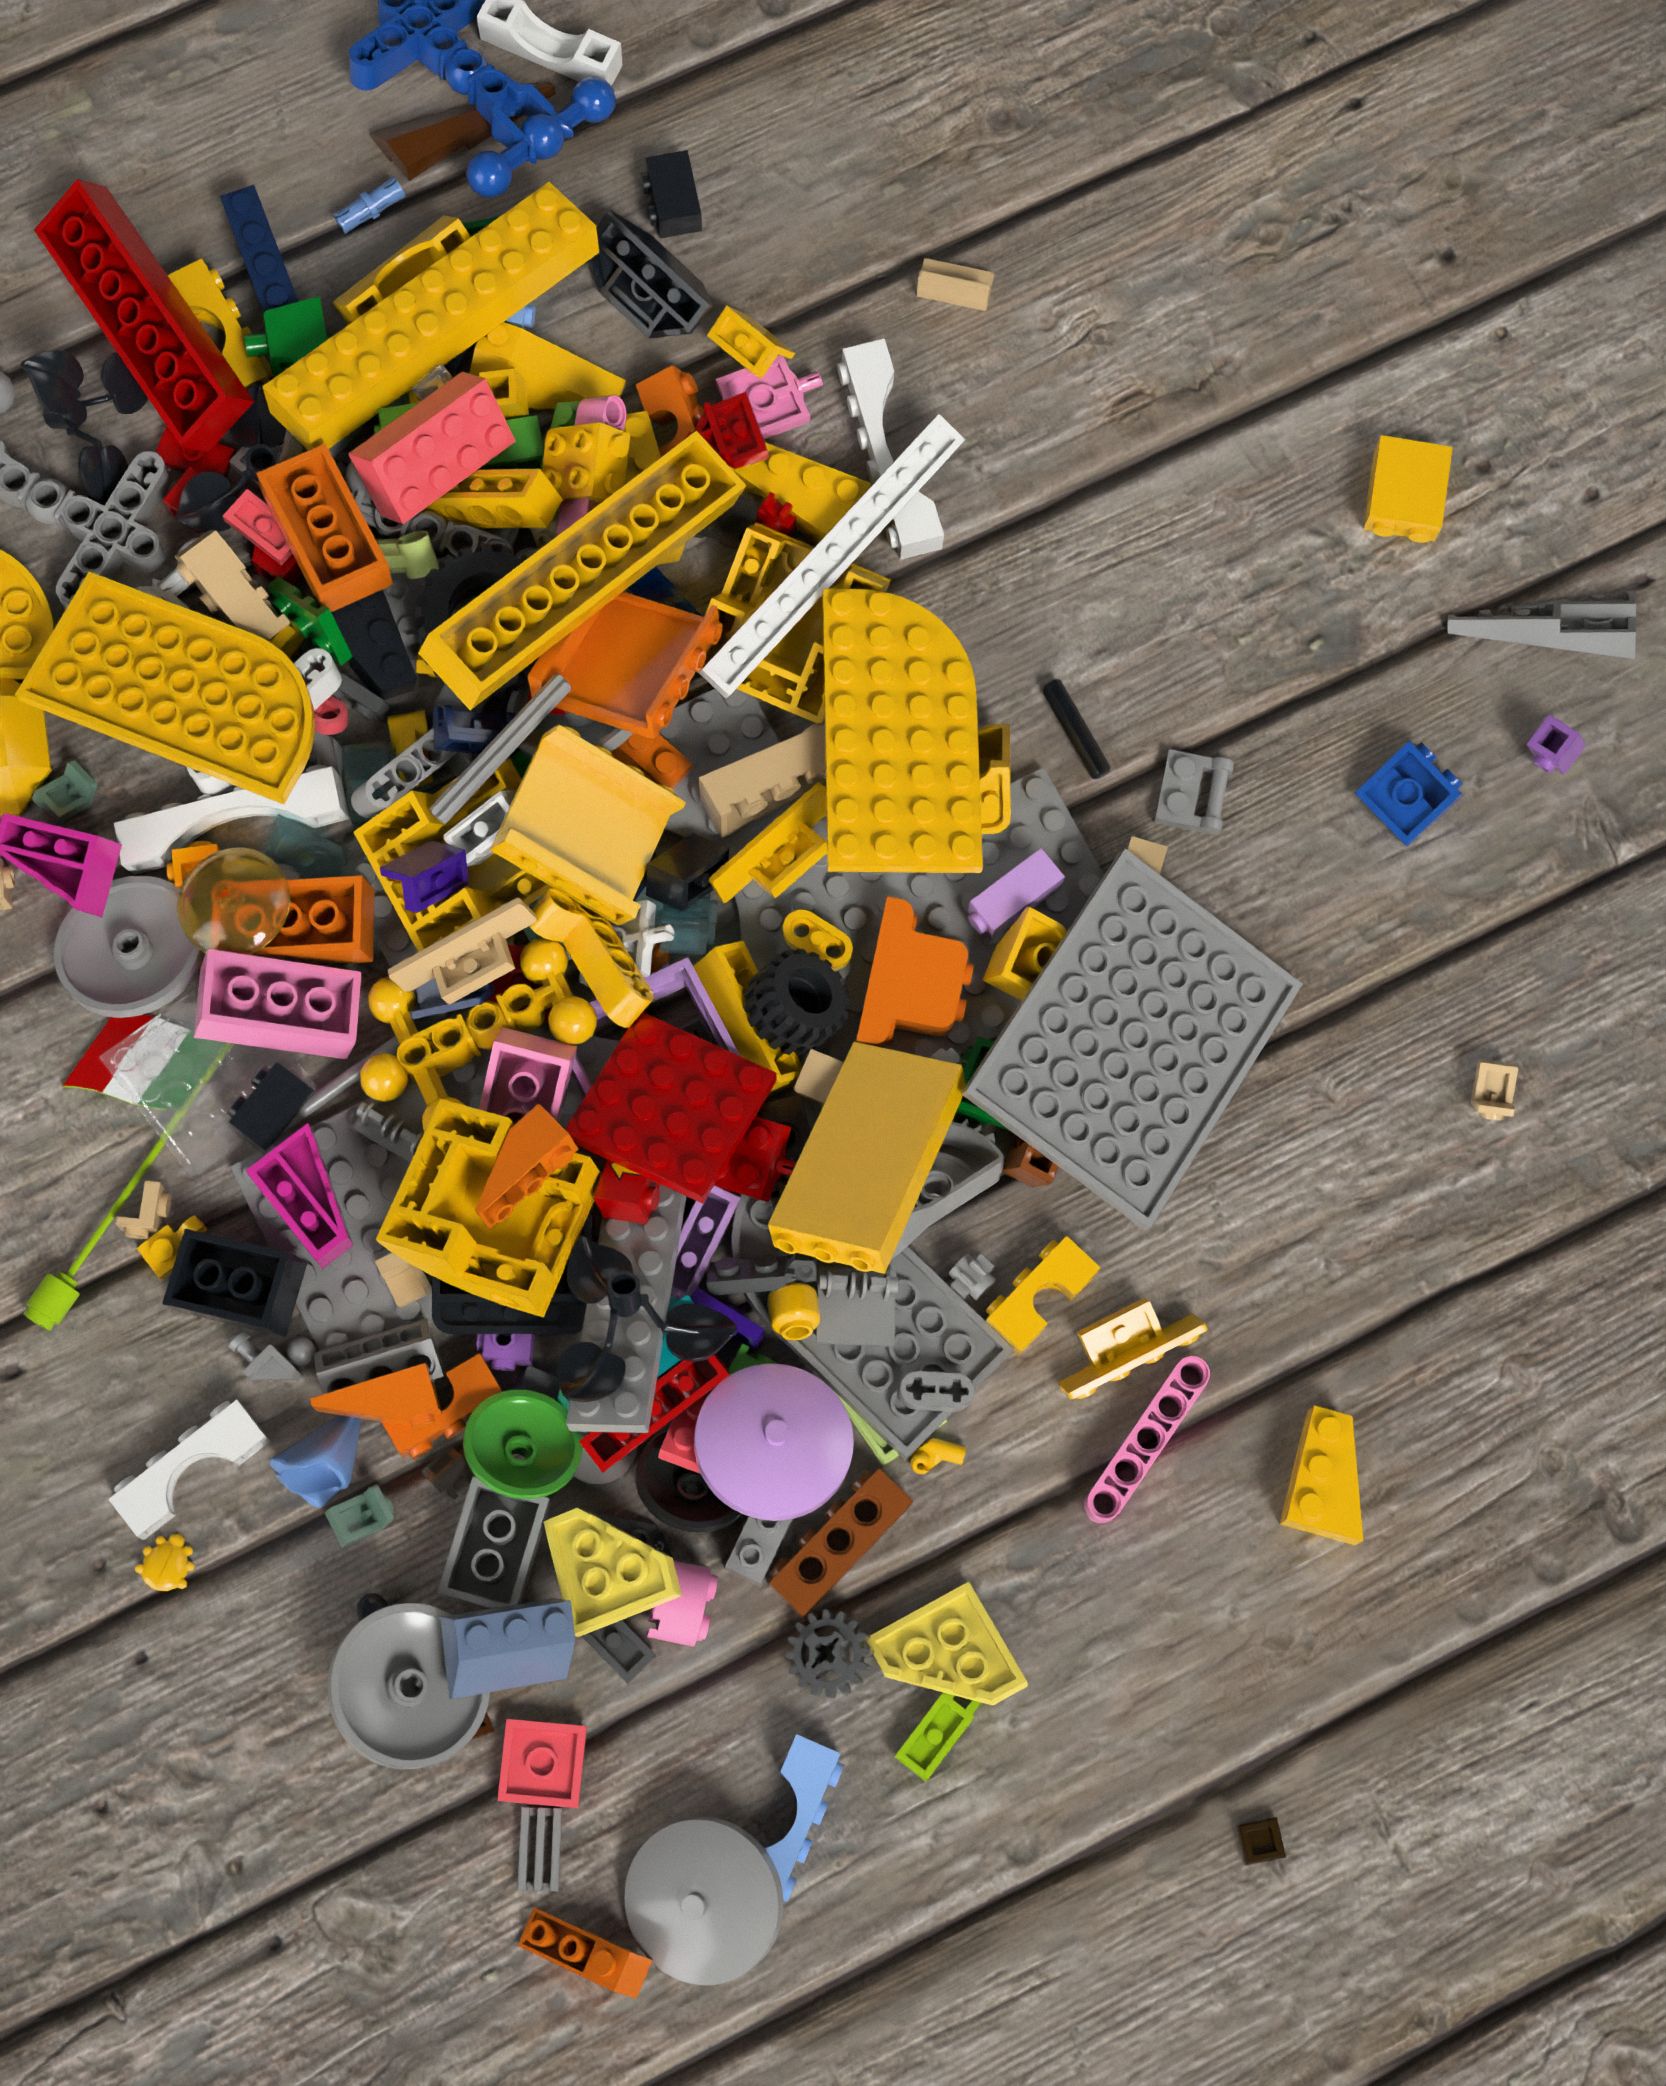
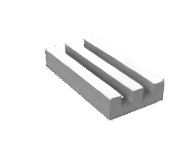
(541, 1814)

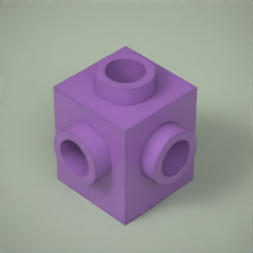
(504, 1358)

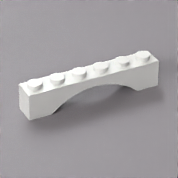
(870, 380)
(149, 838)

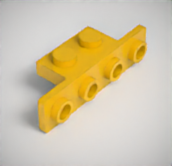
(779, 852)
(1125, 1342)

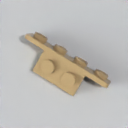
(467, 956)

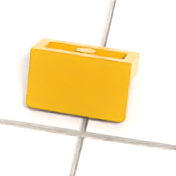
(747, 341)

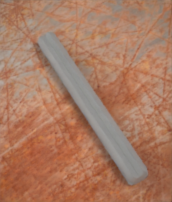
(500, 748)

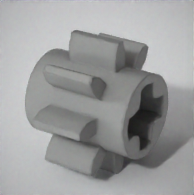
(972, 1276)

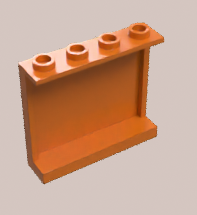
(629, 662)

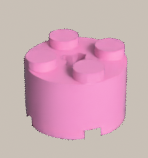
(684, 1618)

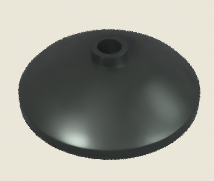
(664, 1488)

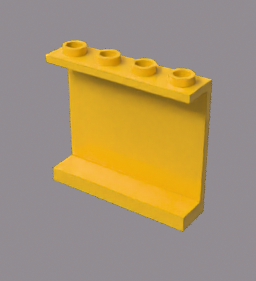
(585, 823)

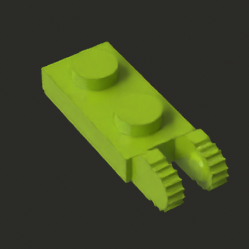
(935, 1735)

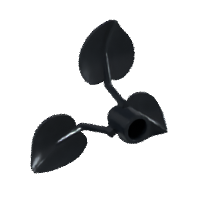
(55, 382)
(209, 493)
(600, 1271)

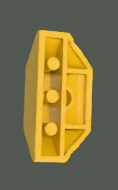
(23, 750)

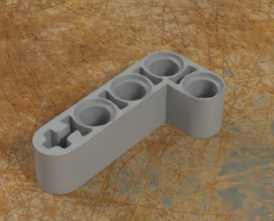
(414, 768)

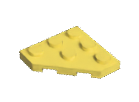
(606, 1570)
(949, 1650)

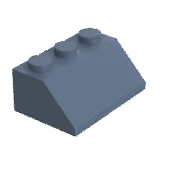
(508, 1646)

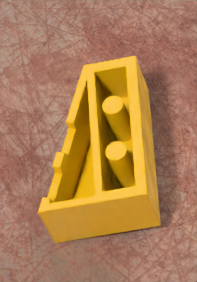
(1324, 1479)

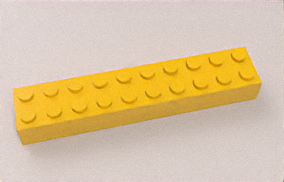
(432, 318)
(581, 570)

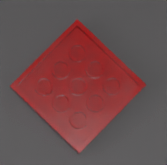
(670, 1106)

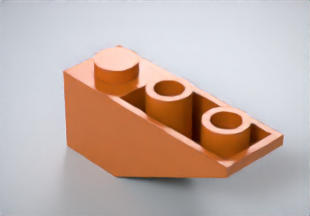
(527, 1157)
(585, 1953)

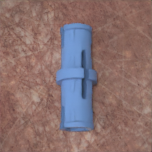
(369, 205)

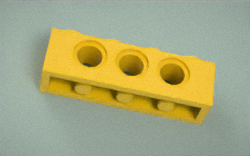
(500, 500)

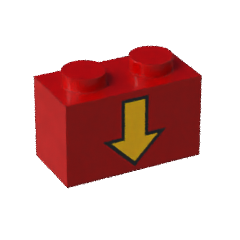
(626, 1194)

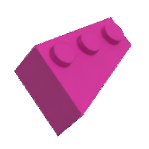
(63, 859)
(302, 1194)

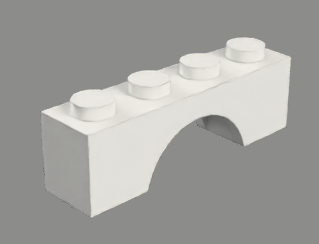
(517, 30)
(148, 1499)

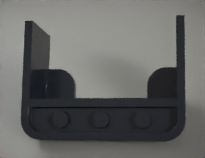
(465, 1313)

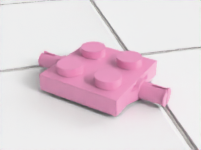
(775, 397)

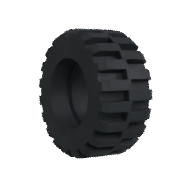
(458, 580)

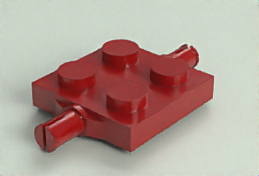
(758, 1160)

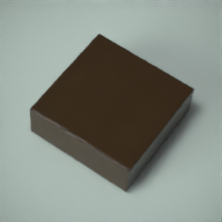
(1261, 1841)

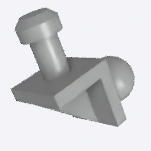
(270, 1363)

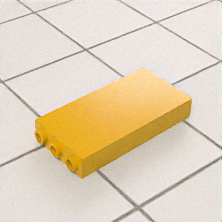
(867, 1157)

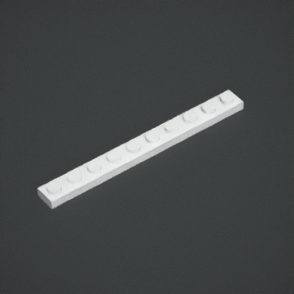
(831, 556)

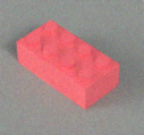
(432, 447)

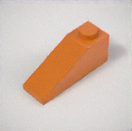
(392, 1398)

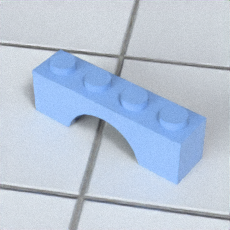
(809, 1771)

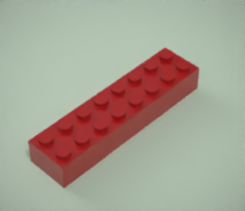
(143, 316)

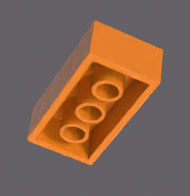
(325, 528)
(326, 922)

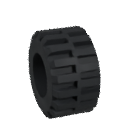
(777, 1014)

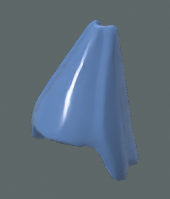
(320, 1461)

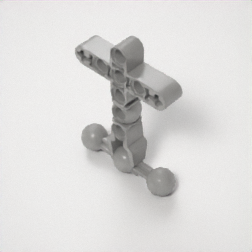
(101, 518)

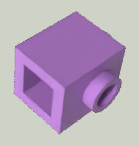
(1555, 746)

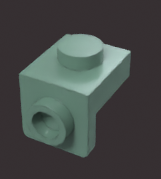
(67, 794)
(360, 1516)

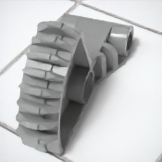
(953, 1179)

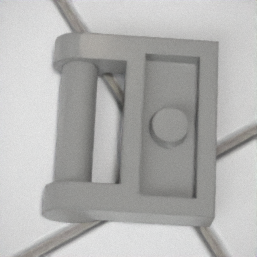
(1181, 789)

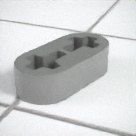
(936, 1381)

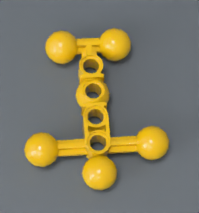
(541, 962)

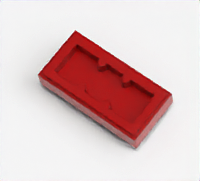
(182, 458)

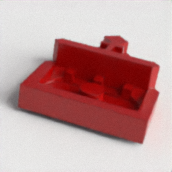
(733, 431)

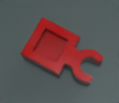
(777, 515)

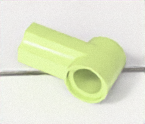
(410, 554)

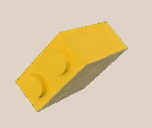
(1407, 489)

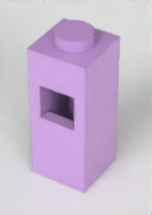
(1010, 895)

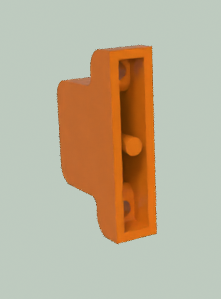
(912, 980)

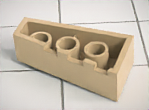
(764, 781)

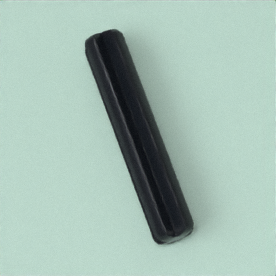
(1076, 729)

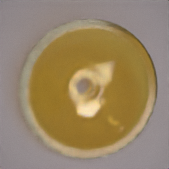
(250, 912)

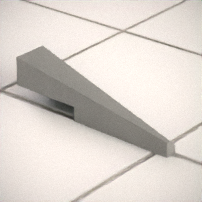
(1579, 626)

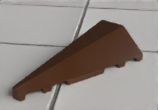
(430, 139)

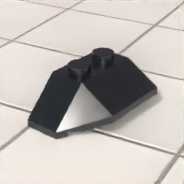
(647, 280)

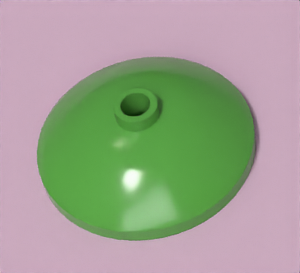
(523, 1425)

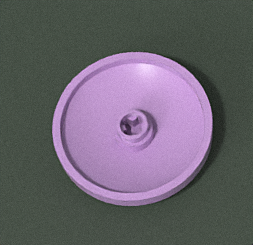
(773, 1442)

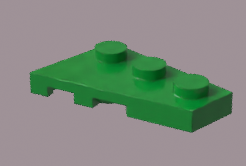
(309, 619)

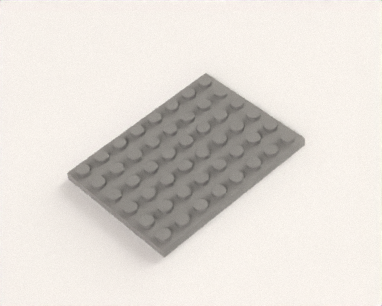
(1133, 1039)

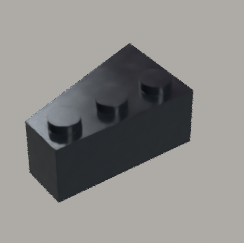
(376, 646)

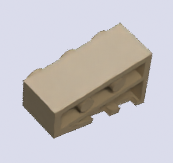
(228, 586)

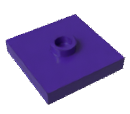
(747, 1331)

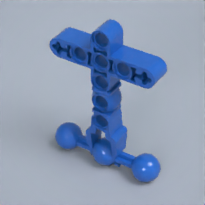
(429, 34)

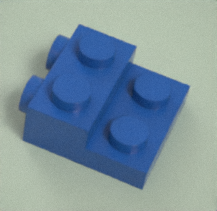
(1410, 792)

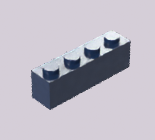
(258, 248)

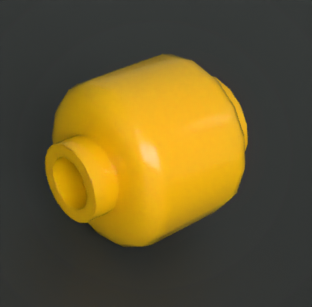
(794, 1310)

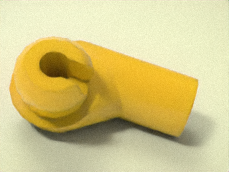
(933, 1452)

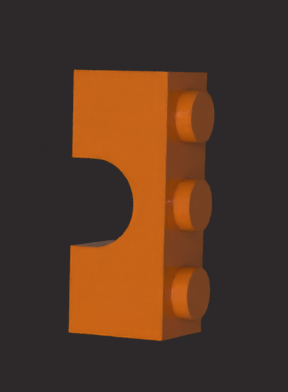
(671, 397)
(471, 1386)

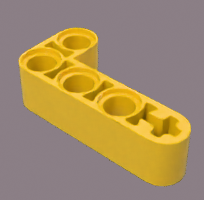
(596, 953)

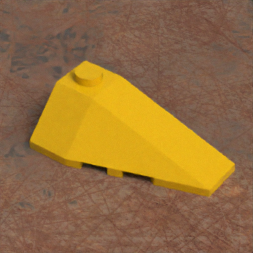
(549, 370)
(1023, 952)

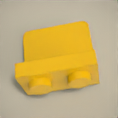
(586, 460)

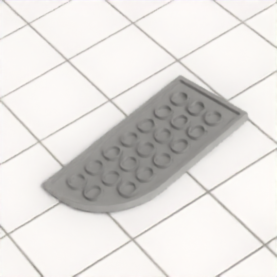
(931, 1334)

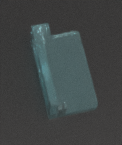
(305, 850)

